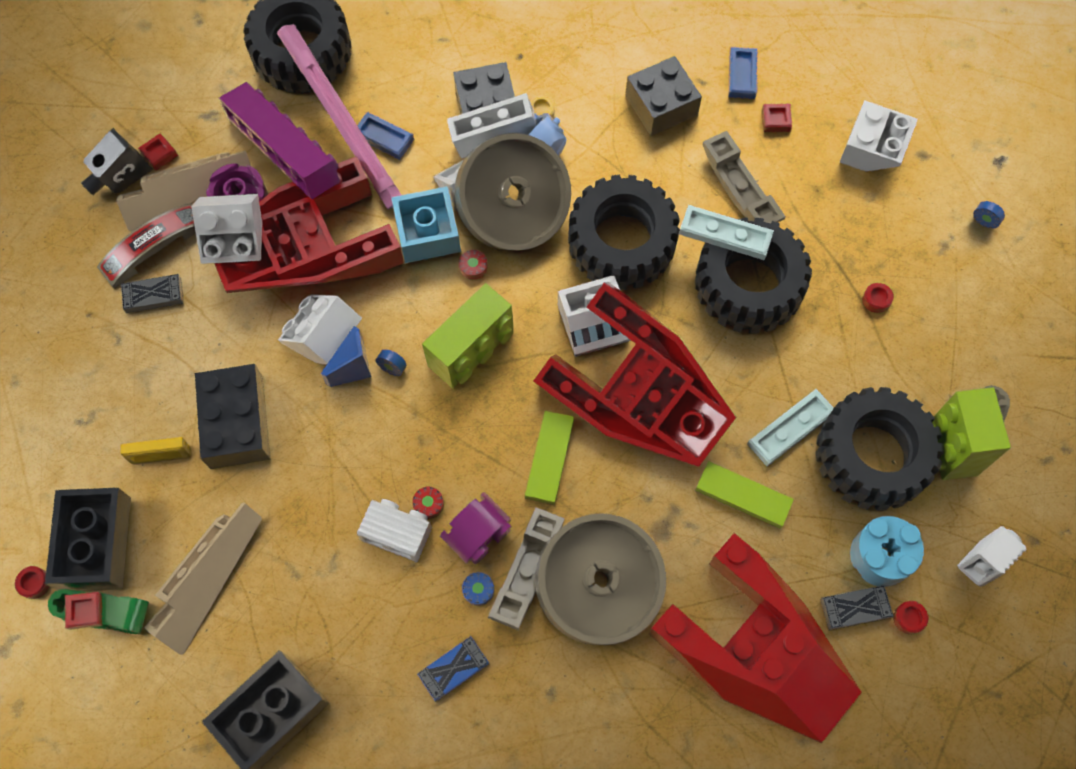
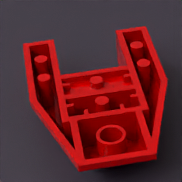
(299, 245)
(655, 395)
(775, 661)

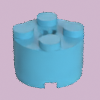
(899, 539)

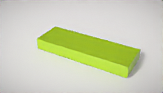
(549, 457)
(744, 494)

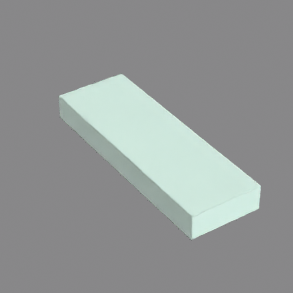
(726, 232)
(791, 427)

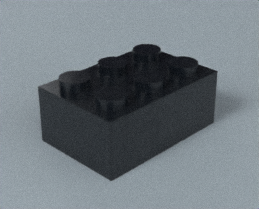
(232, 416)
(88, 539)
(265, 712)

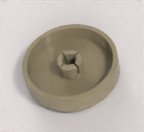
(485, 183)
(633, 579)

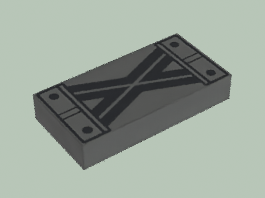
(152, 293)
(856, 607)

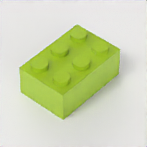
(469, 336)
(971, 433)

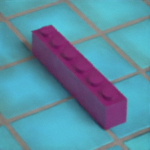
(280, 140)

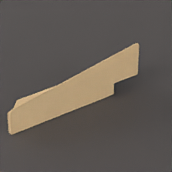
(173, 188)
(200, 578)

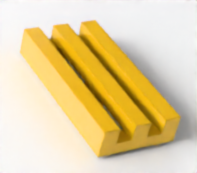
(155, 450)

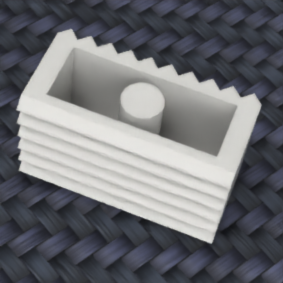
(394, 529)
(992, 556)

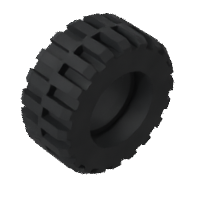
(274, 62)
(631, 199)
(755, 309)
(905, 423)

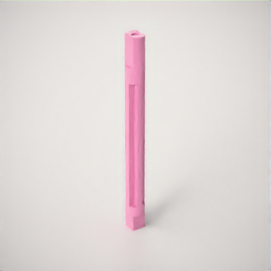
(339, 114)

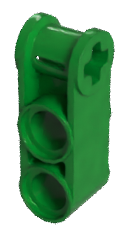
(118, 613)

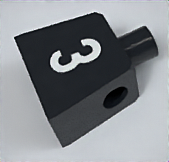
(114, 164)

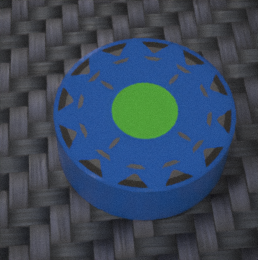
(989, 214)
(391, 362)
(478, 589)

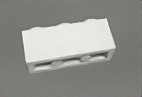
(482, 124)

